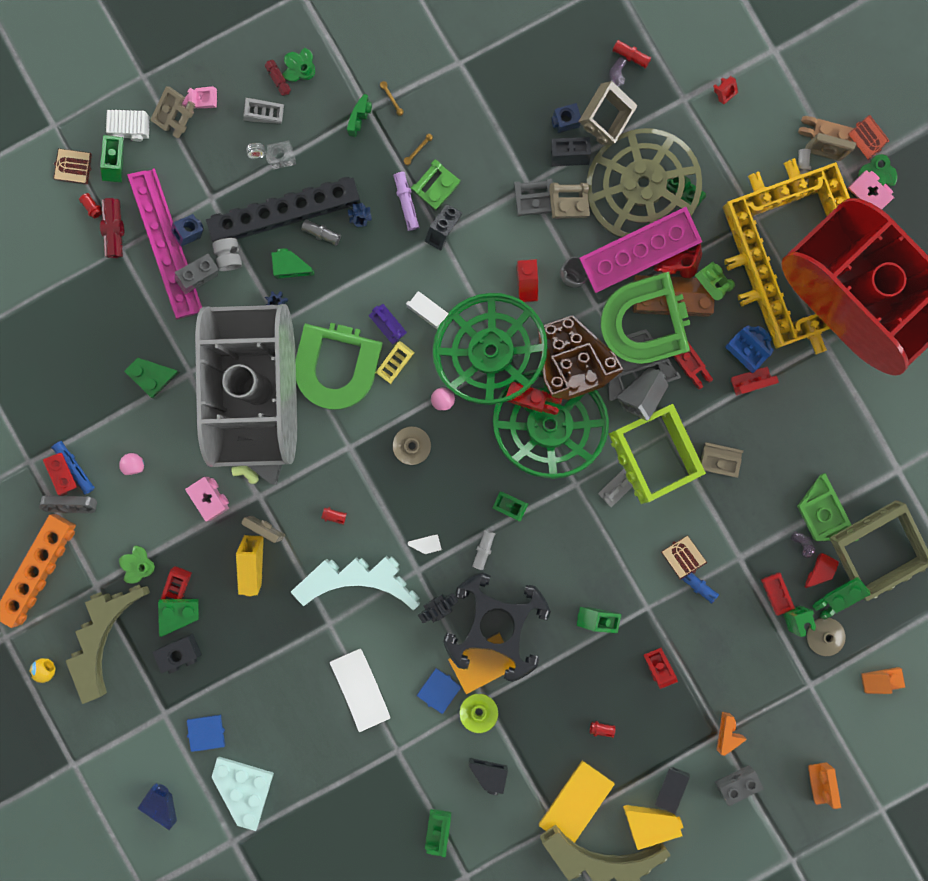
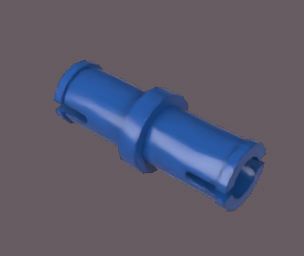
(700, 587)

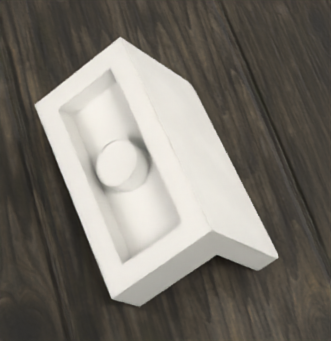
(427, 309)

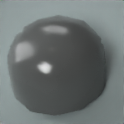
(573, 273)

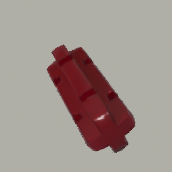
(277, 77)

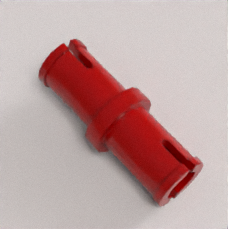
(631, 54)

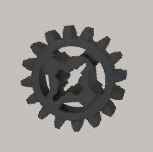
(438, 608)

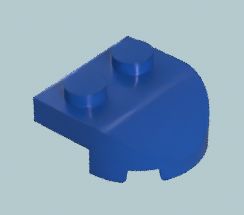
(751, 347)

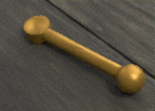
(384, 86)
(407, 161)

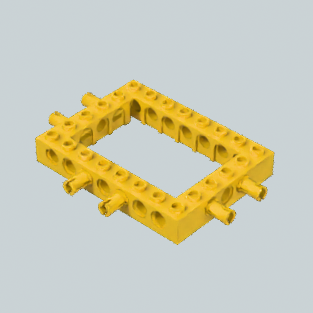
(832, 191)

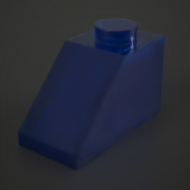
(159, 806)

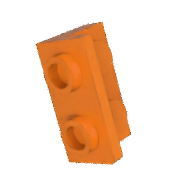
(824, 785)

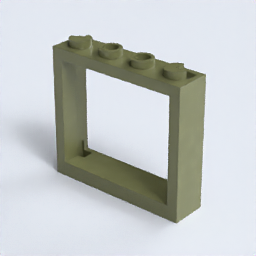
(872, 522)

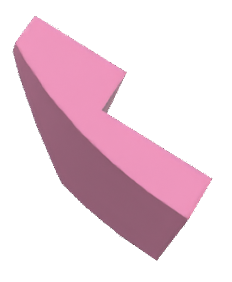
(203, 97)

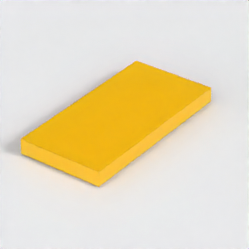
(577, 801)

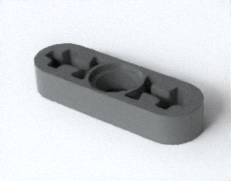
(68, 504)

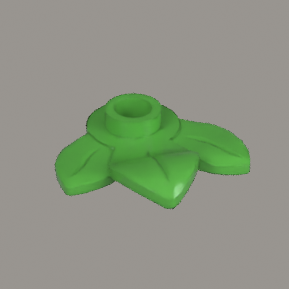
(134, 563)

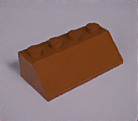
(695, 296)

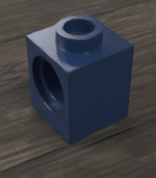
(572, 112)
(185, 237)

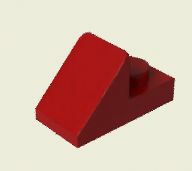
(660, 668)

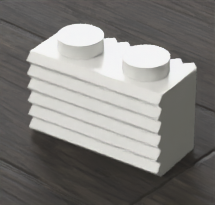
(128, 124)

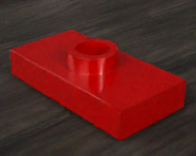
(777, 594)

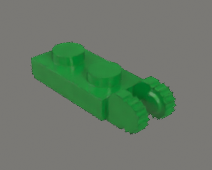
(842, 597)

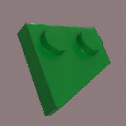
(150, 376)
(176, 614)

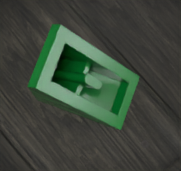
(510, 506)

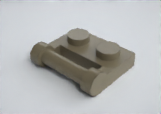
(569, 206)

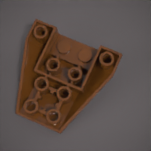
(576, 360)

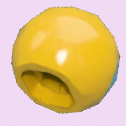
(42, 670)

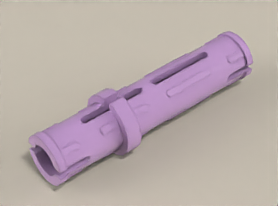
(404, 194)

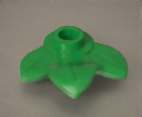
(297, 64)
(886, 173)

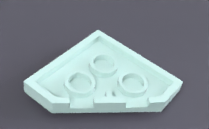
(243, 790)

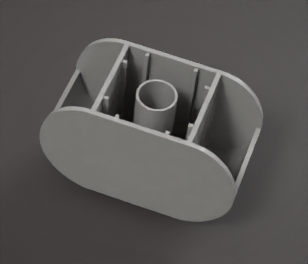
(246, 385)

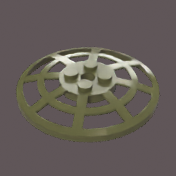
(641, 169)

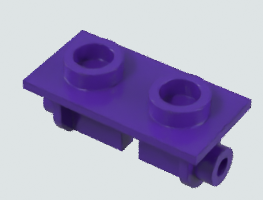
(387, 323)

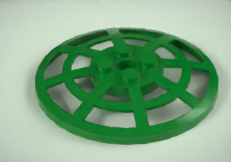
(489, 338)
(552, 437)

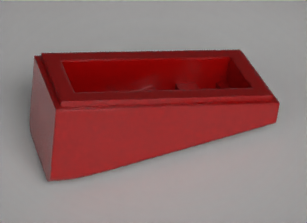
(177, 576)

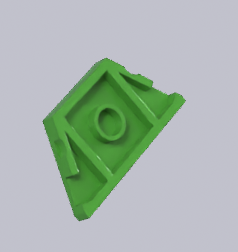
(823, 510)

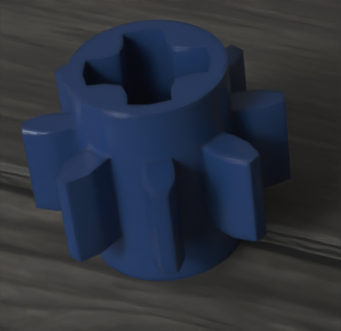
(359, 215)
(271, 300)

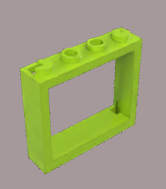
(682, 445)

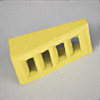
(406, 350)

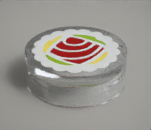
(255, 151)

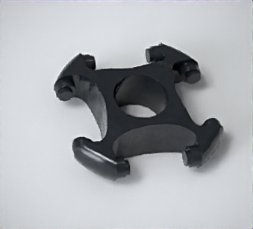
(517, 613)

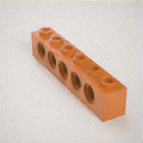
(15, 592)

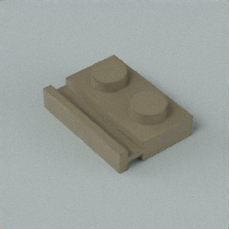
(721, 460)

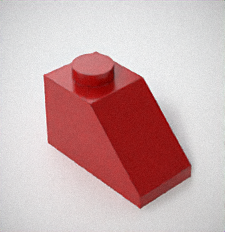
(527, 280)

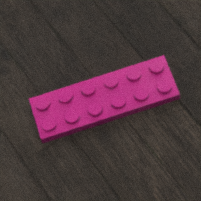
(640, 249)

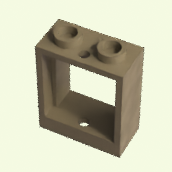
(620, 100)

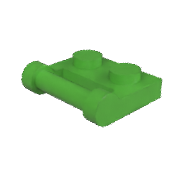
(440, 189)
(710, 276)

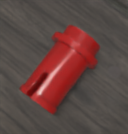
(93, 209)
(334, 516)
(602, 729)

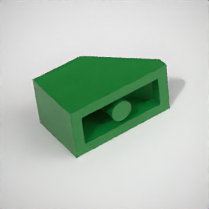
(112, 159)
(289, 265)
(598, 620)

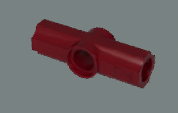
(112, 228)

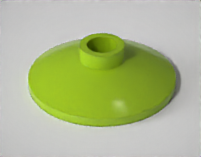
(482, 722)

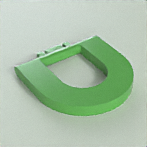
(635, 293)
(307, 360)

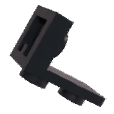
(442, 227)

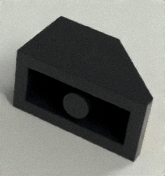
(490, 775)

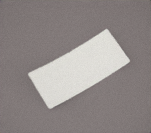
(360, 690)

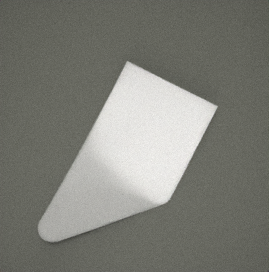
(426, 544)

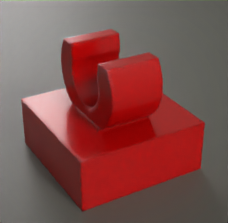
(726, 90)

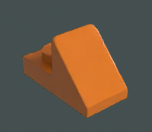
(883, 681)
(727, 740)

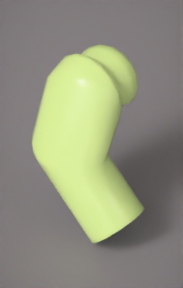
(251, 475)

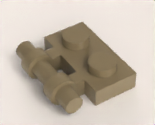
(167, 110)

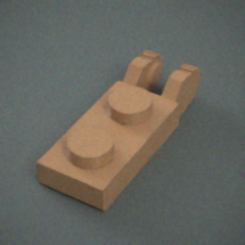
(824, 127)

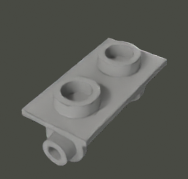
(615, 489)

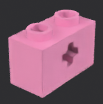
(870, 180)
(199, 493)

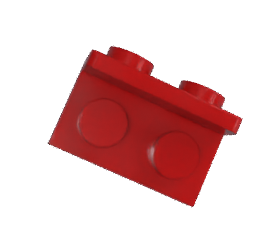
(752, 381)
(60, 474)

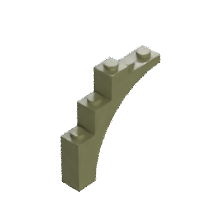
(87, 663)
(575, 859)

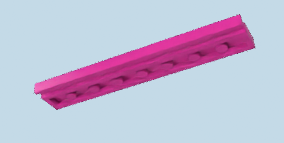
(164, 245)

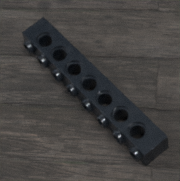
(257, 225)

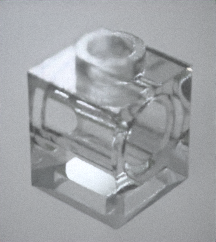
(288, 158)

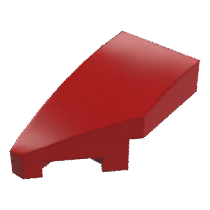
(823, 570)

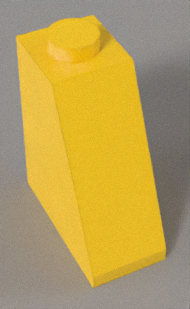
(249, 565)
(652, 825)

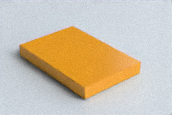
(483, 666)

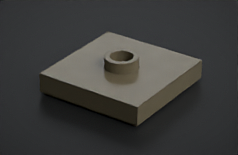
(830, 147)
(263, 528)

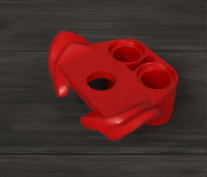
(679, 261)

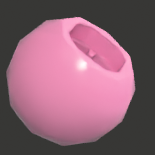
(442, 399)
(131, 464)

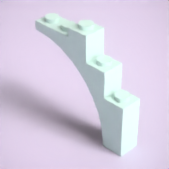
(382, 577)

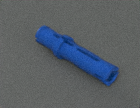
(76, 471)

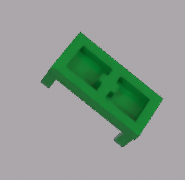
(798, 618)
(438, 832)

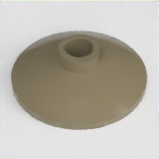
(402, 441)
(817, 638)

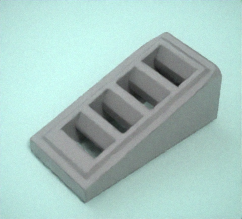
(262, 118)

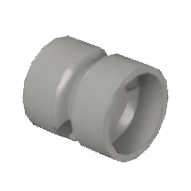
(227, 258)

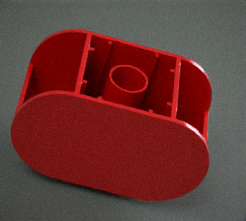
(865, 284)

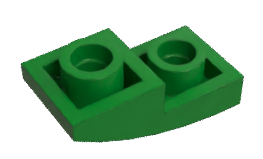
(359, 112)
(689, 190)

